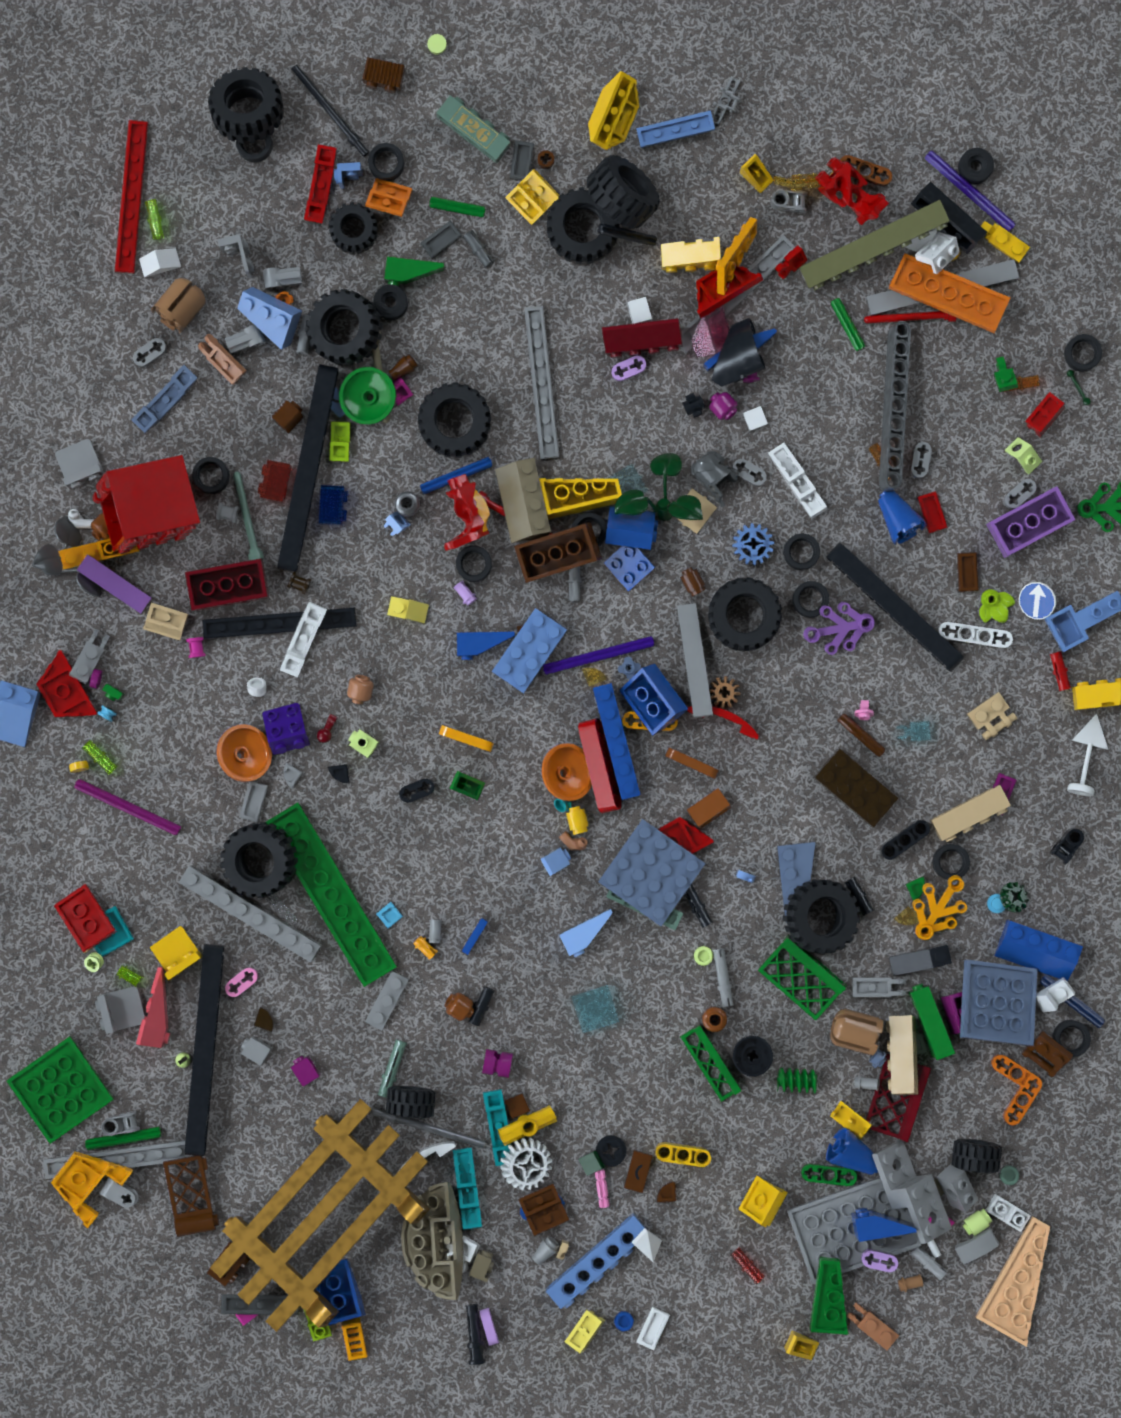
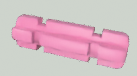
(602, 1188)

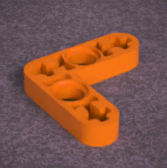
(1022, 1082)

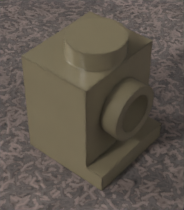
(482, 1265)

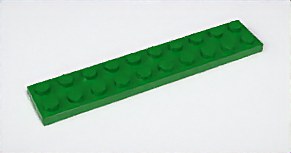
(334, 898)

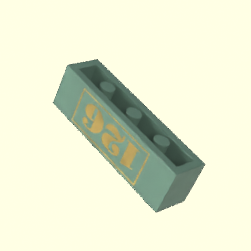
(473, 129)

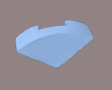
(745, 876)

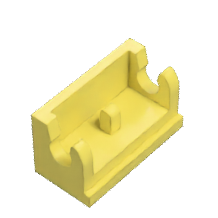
(584, 1331)

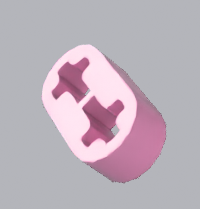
(244, 985)

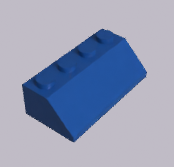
(1038, 950)

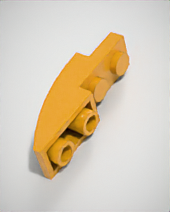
(98, 550)

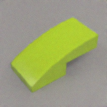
(340, 441)

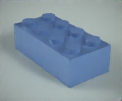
(529, 650)

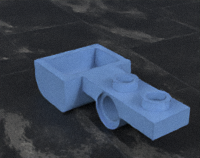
(1070, 627)

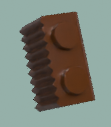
(383, 74)
(288, 415)

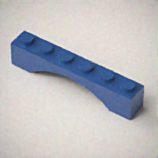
(616, 741)

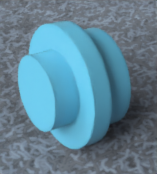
(994, 904)

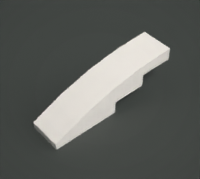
(797, 480)

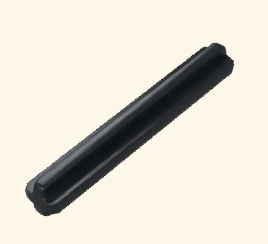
(626, 234)

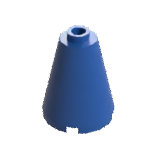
(899, 517)
(851, 1153)

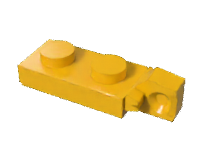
(1005, 241)

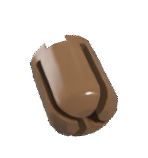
(179, 304)
(856, 1031)

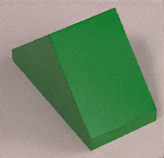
(467, 785)

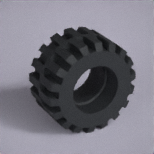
(349, 212)
(410, 1101)
(976, 1156)

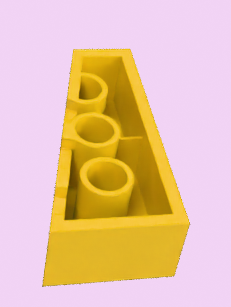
(577, 495)

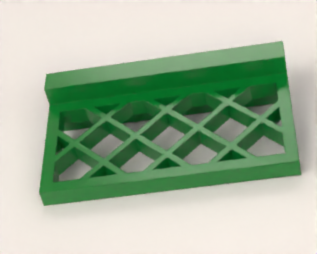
(814, 966)

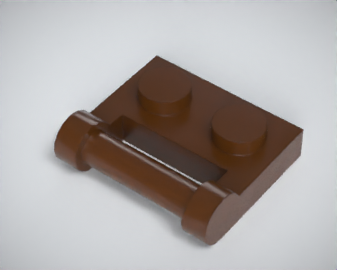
(1051, 1051)

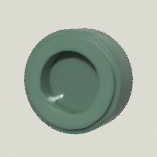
(1009, 1175)

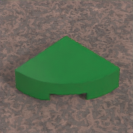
(915, 887)

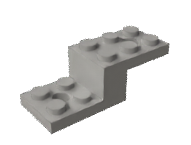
(912, 1191)

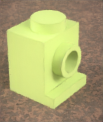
(370, 744)

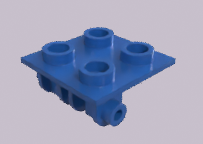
(629, 566)

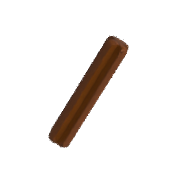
(861, 735)

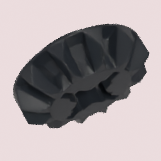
(619, 1154)

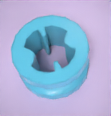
(107, 713)

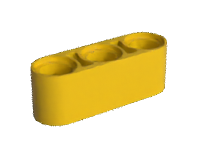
(673, 1157)

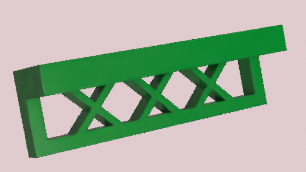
(717, 1060)

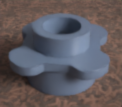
(634, 667)
(878, 1058)

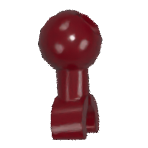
(324, 734)

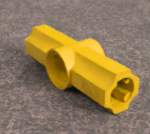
(538, 1121)

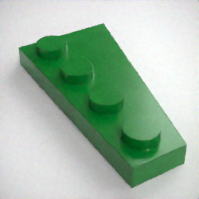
(828, 1303)

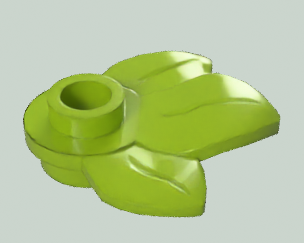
(997, 608)

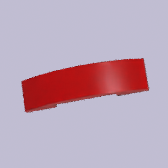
(320, 184)
(745, 728)

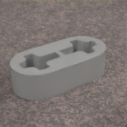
(146, 349)
(916, 458)
(752, 468)
(1023, 497)

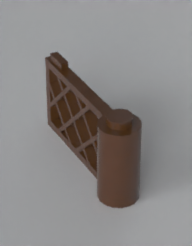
(199, 1219)

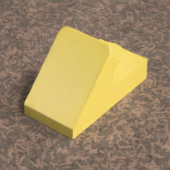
(408, 609)

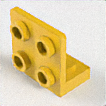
(176, 952)

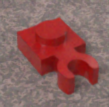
(793, 261)

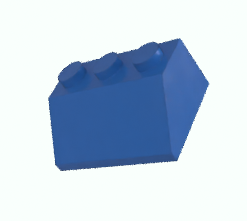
(653, 699)

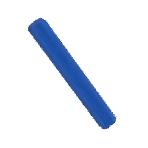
(469, 470)

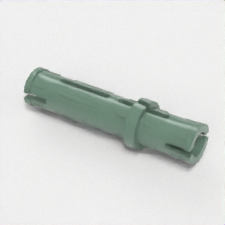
(398, 1046)

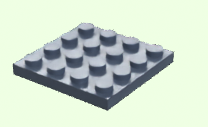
(651, 872)
(998, 1003)

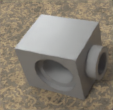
(255, 1050)

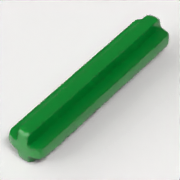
(458, 207)
(847, 324)

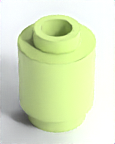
(977, 1222)

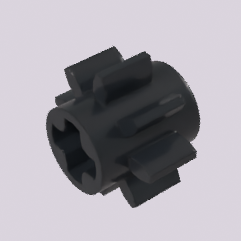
(693, 405)

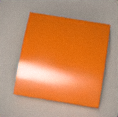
(389, 197)

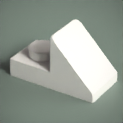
(1053, 995)

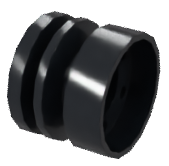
(758, 1065)

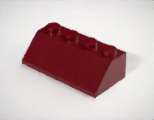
(642, 337)

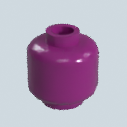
(723, 405)

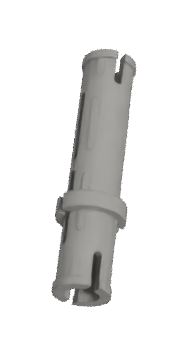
(723, 977)

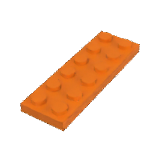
(949, 293)

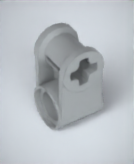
(791, 201)
(122, 1123)
(117, 1193)

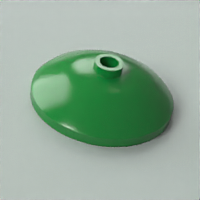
(355, 394)

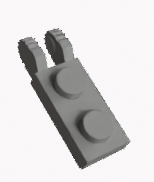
(88, 658)
(875, 987)

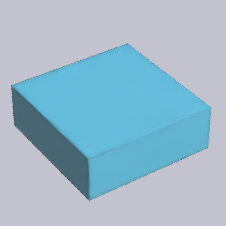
(389, 915)

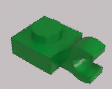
(1004, 377)

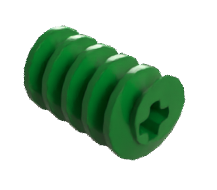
(797, 1080)

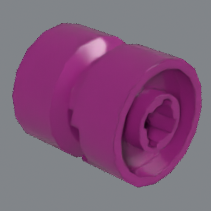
(497, 1063)

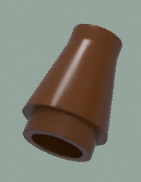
(403, 367)

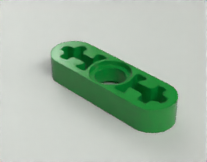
(833, 1181)

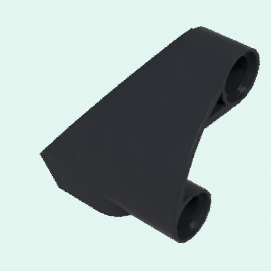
(738, 355)

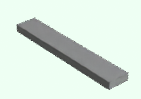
(694, 660)

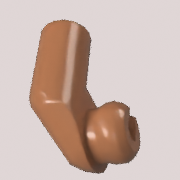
(573, 843)

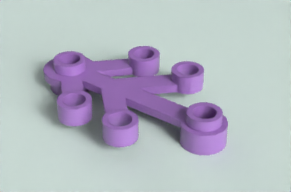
(841, 629)

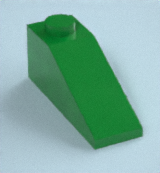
(404, 270)

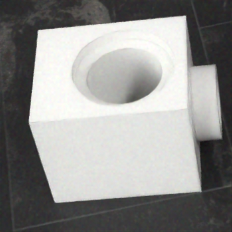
(639, 311)

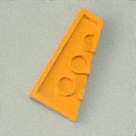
(734, 254)

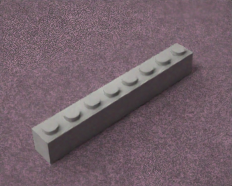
(250, 913)

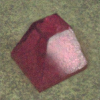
(710, 333)

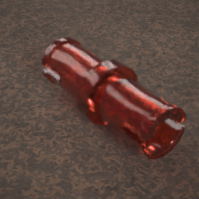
(747, 1265)

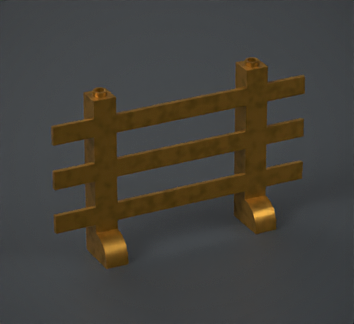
(275, 1264)

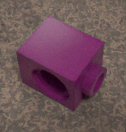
(305, 1070)

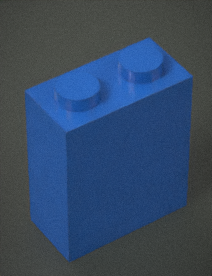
(631, 530)

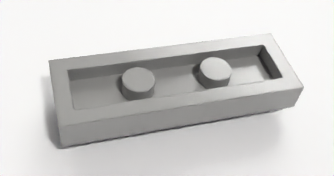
(386, 1000)

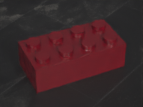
(227, 585)

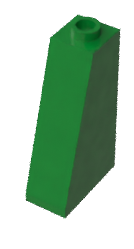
(931, 1022)

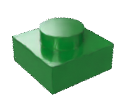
(112, 693)

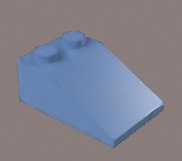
(17, 712)

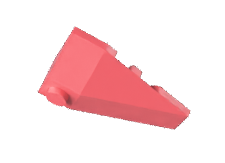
(155, 1025)

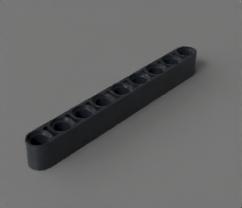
(895, 606)

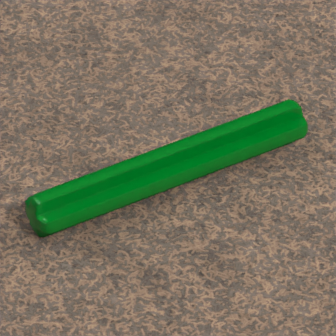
(118, 1139)

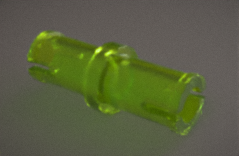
(154, 219)
(99, 757)

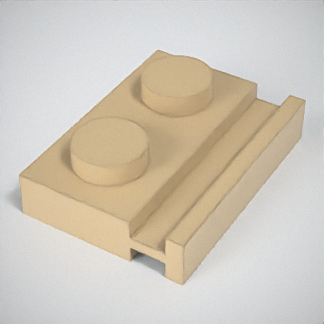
(165, 621)

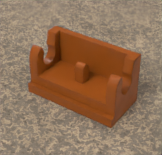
(709, 808)

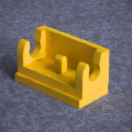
(850, 1120)

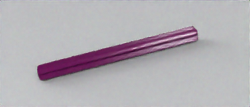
(127, 807)

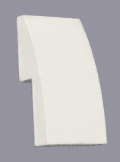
(1008, 1212)

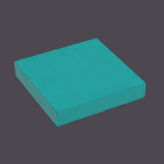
(119, 938)

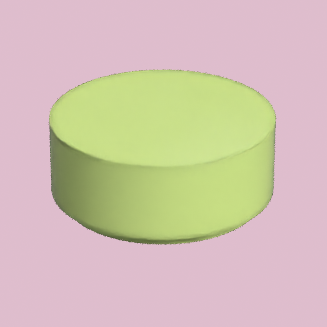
(437, 44)
(703, 955)

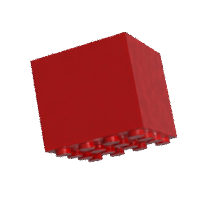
(147, 504)

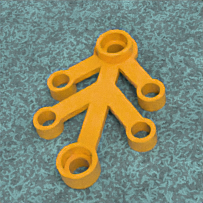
(938, 910)

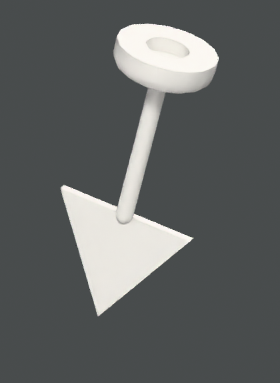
(1092, 736)

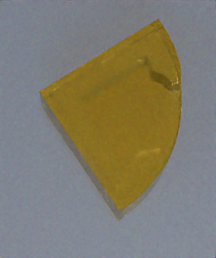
(593, 676)
(906, 917)

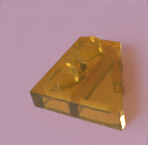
(797, 181)

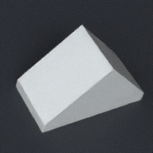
(159, 261)

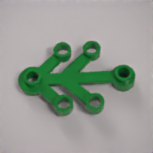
(1109, 507)

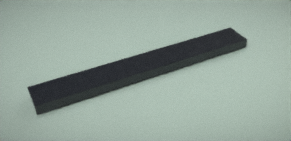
(273, 623)

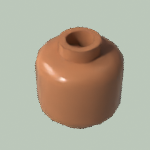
(360, 689)

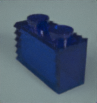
(332, 505)

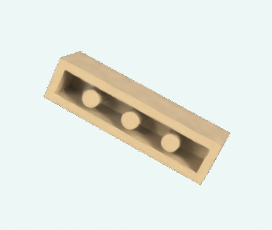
(969, 813)
(902, 1055)

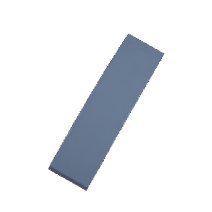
(165, 399)

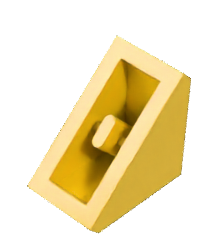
(756, 173)
(801, 1345)

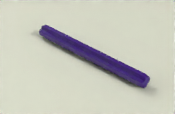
(970, 191)
(598, 655)

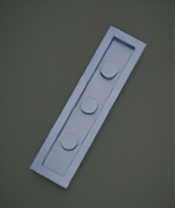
(675, 129)

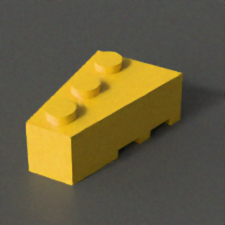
(1097, 695)

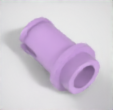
(465, 593)

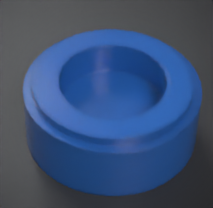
(623, 1321)

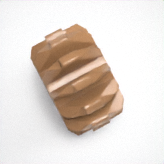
(728, 686)

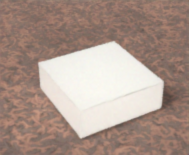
(755, 418)

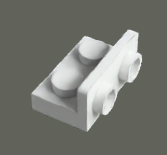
(938, 251)

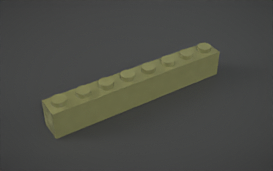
(874, 244)

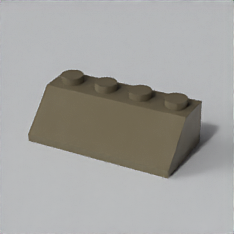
(522, 501)

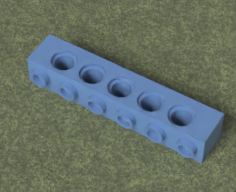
(556, 1289)

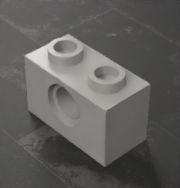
(957, 1188)

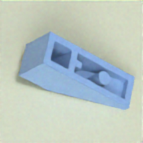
(580, 936)

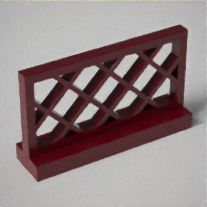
(911, 1109)

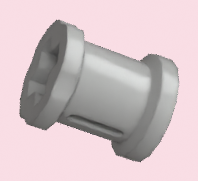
(227, 513)

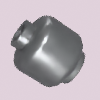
(401, 500)

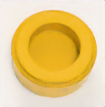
(78, 766)

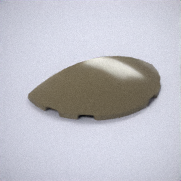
(435, 1243)

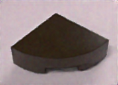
(264, 1020)

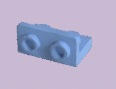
(349, 170)

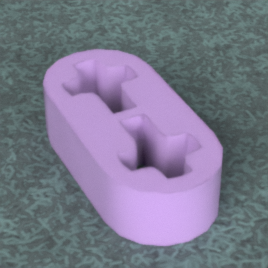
(626, 364)
(878, 1265)
(489, 1327)

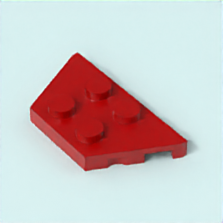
(707, 294)
(62, 692)
(686, 835)

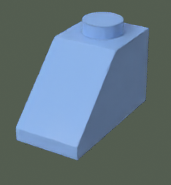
(556, 861)

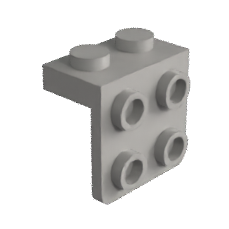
(79, 463)
(120, 1009)

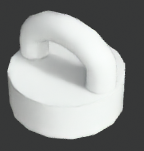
(256, 687)

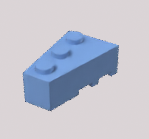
(270, 315)

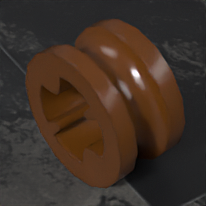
(541, 155)

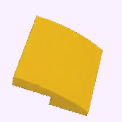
(532, 196)

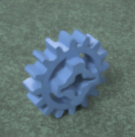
(753, 552)

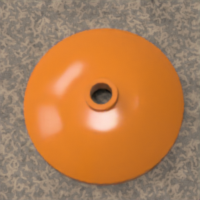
(253, 748)
(575, 779)

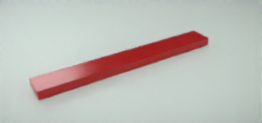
(131, 196)

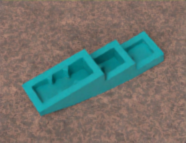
(467, 1188)

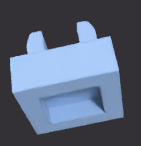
(397, 522)

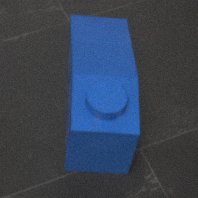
(476, 643)

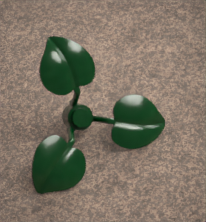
(686, 506)

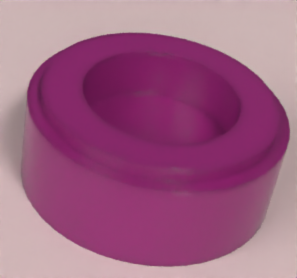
(96, 678)

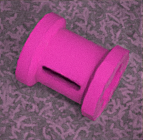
(196, 647)

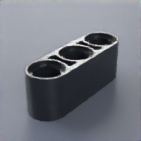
(913, 836)

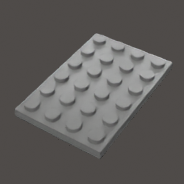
(827, 1228)

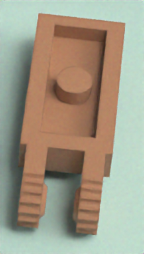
(222, 359)
(874, 1327)

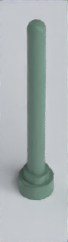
(254, 552)

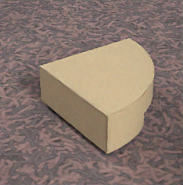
(562, 1249)

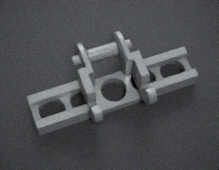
(731, 96)

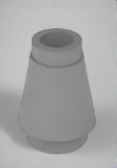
(546, 1249)

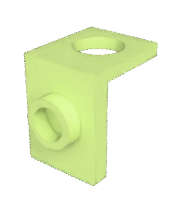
(1026, 455)

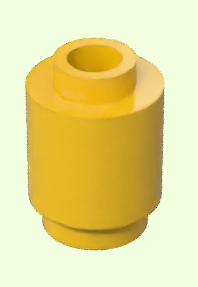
(577, 820)

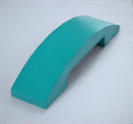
(497, 1119)

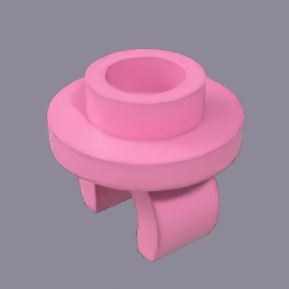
(864, 712)

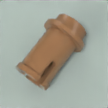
(910, 1283)

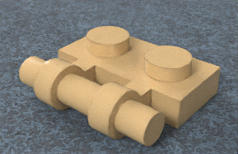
(987, 712)

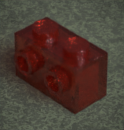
(275, 481)

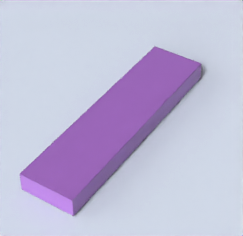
(113, 583)

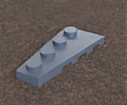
(794, 867)

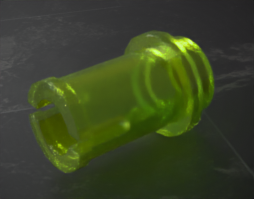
(128, 975)

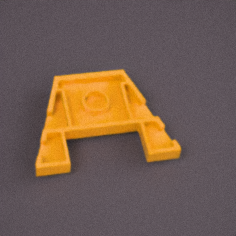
(80, 1177)

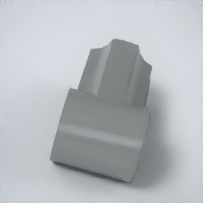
(281, 277)
(247, 338)

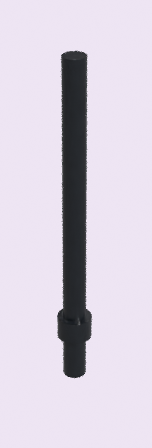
(352, 137)

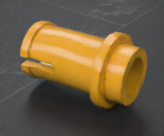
(424, 947)

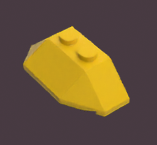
(614, 112)

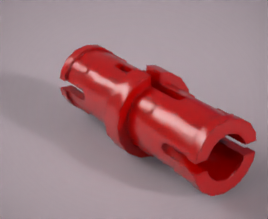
(1060, 671)

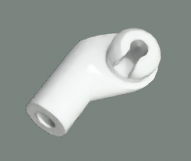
(78, 521)

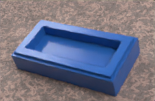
(474, 936)

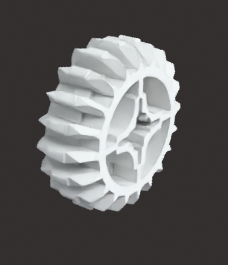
(525, 1178)

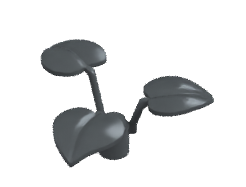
(50, 562)

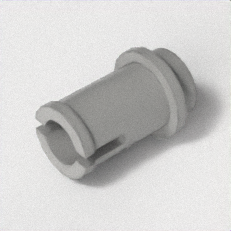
(435, 931)
(867, 1083)

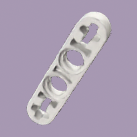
(975, 632)

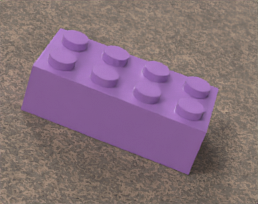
(1030, 521)

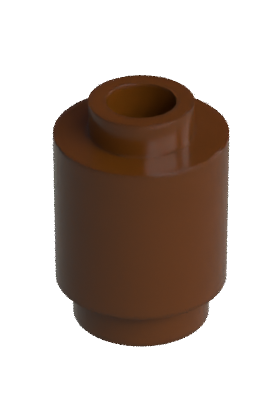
(692, 581)

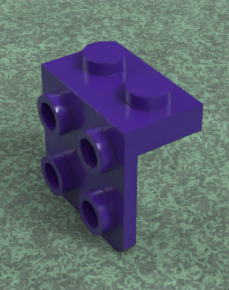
(285, 729)

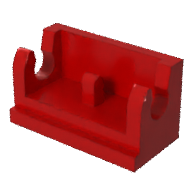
(1045, 414)

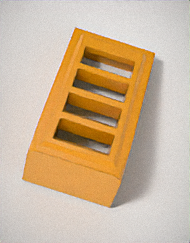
(356, 1322)

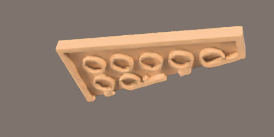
(1015, 1291)

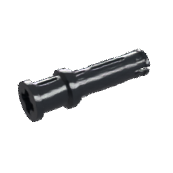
(475, 1344)

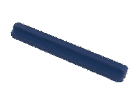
(1077, 1005)

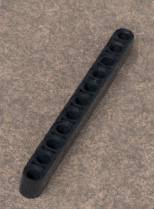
(308, 467)
(204, 1050)

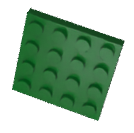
(60, 1089)

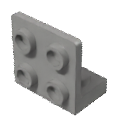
(231, 246)

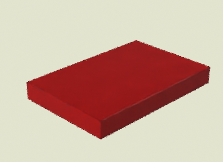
(85, 918)

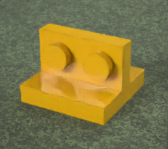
(762, 1201)

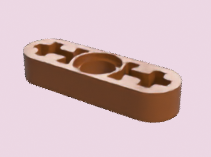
(880, 170)
(692, 763)

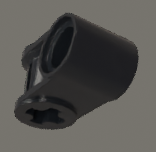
(1067, 846)

